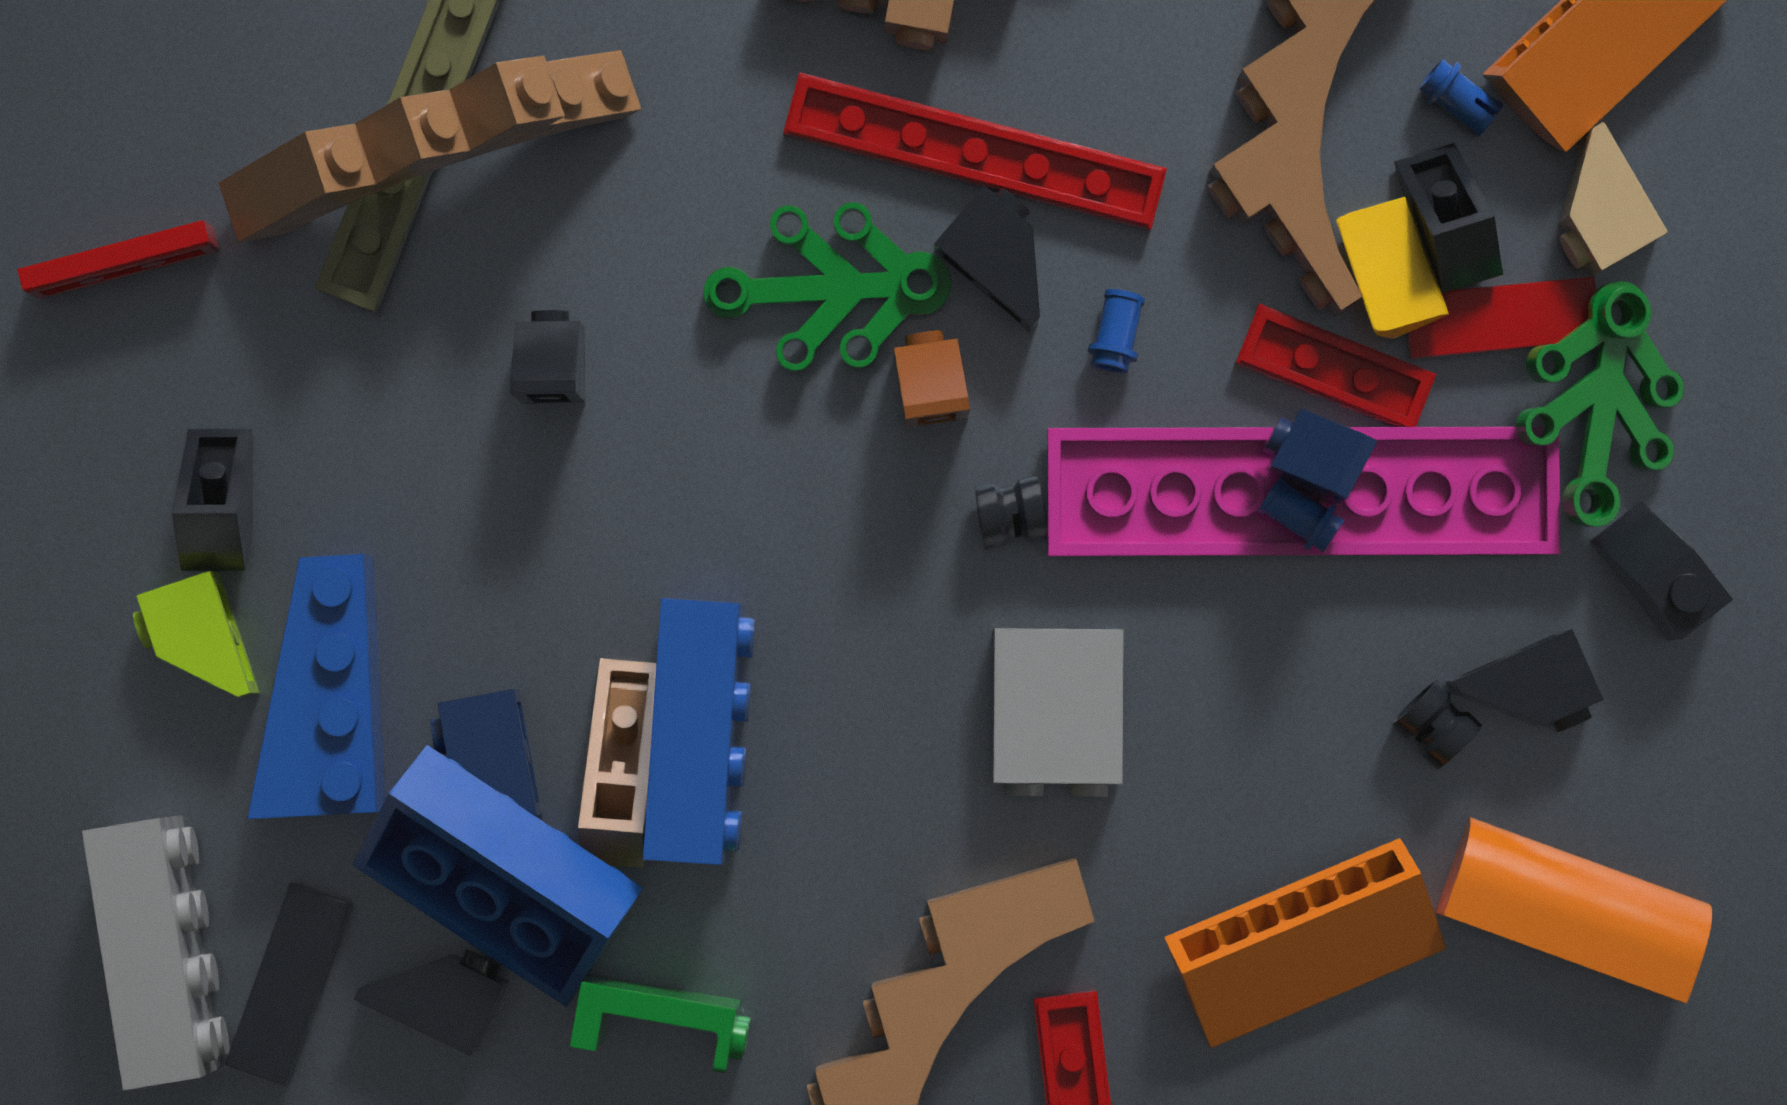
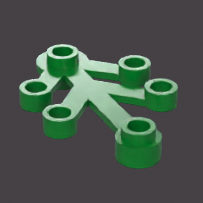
(839, 286)
(1606, 395)

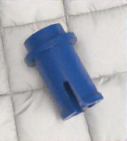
(1460, 96)
(1117, 331)
(1301, 515)

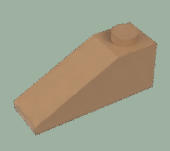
(618, 763)

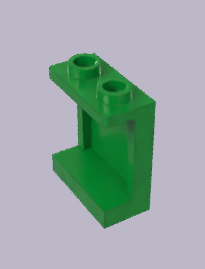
(606, 995)

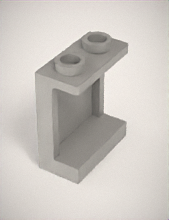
(1058, 710)

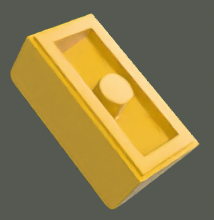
(1392, 268)

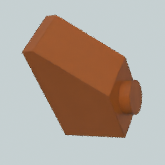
(931, 380)

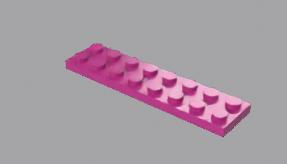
(1204, 486)

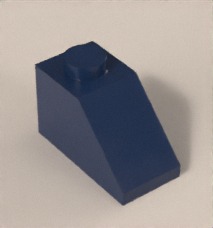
(1318, 455)
(490, 742)

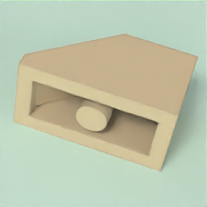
(1605, 207)

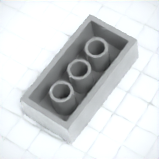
(155, 951)

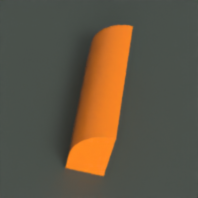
(1589, 59)
(1577, 910)
(1306, 942)

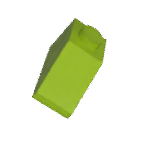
(197, 632)

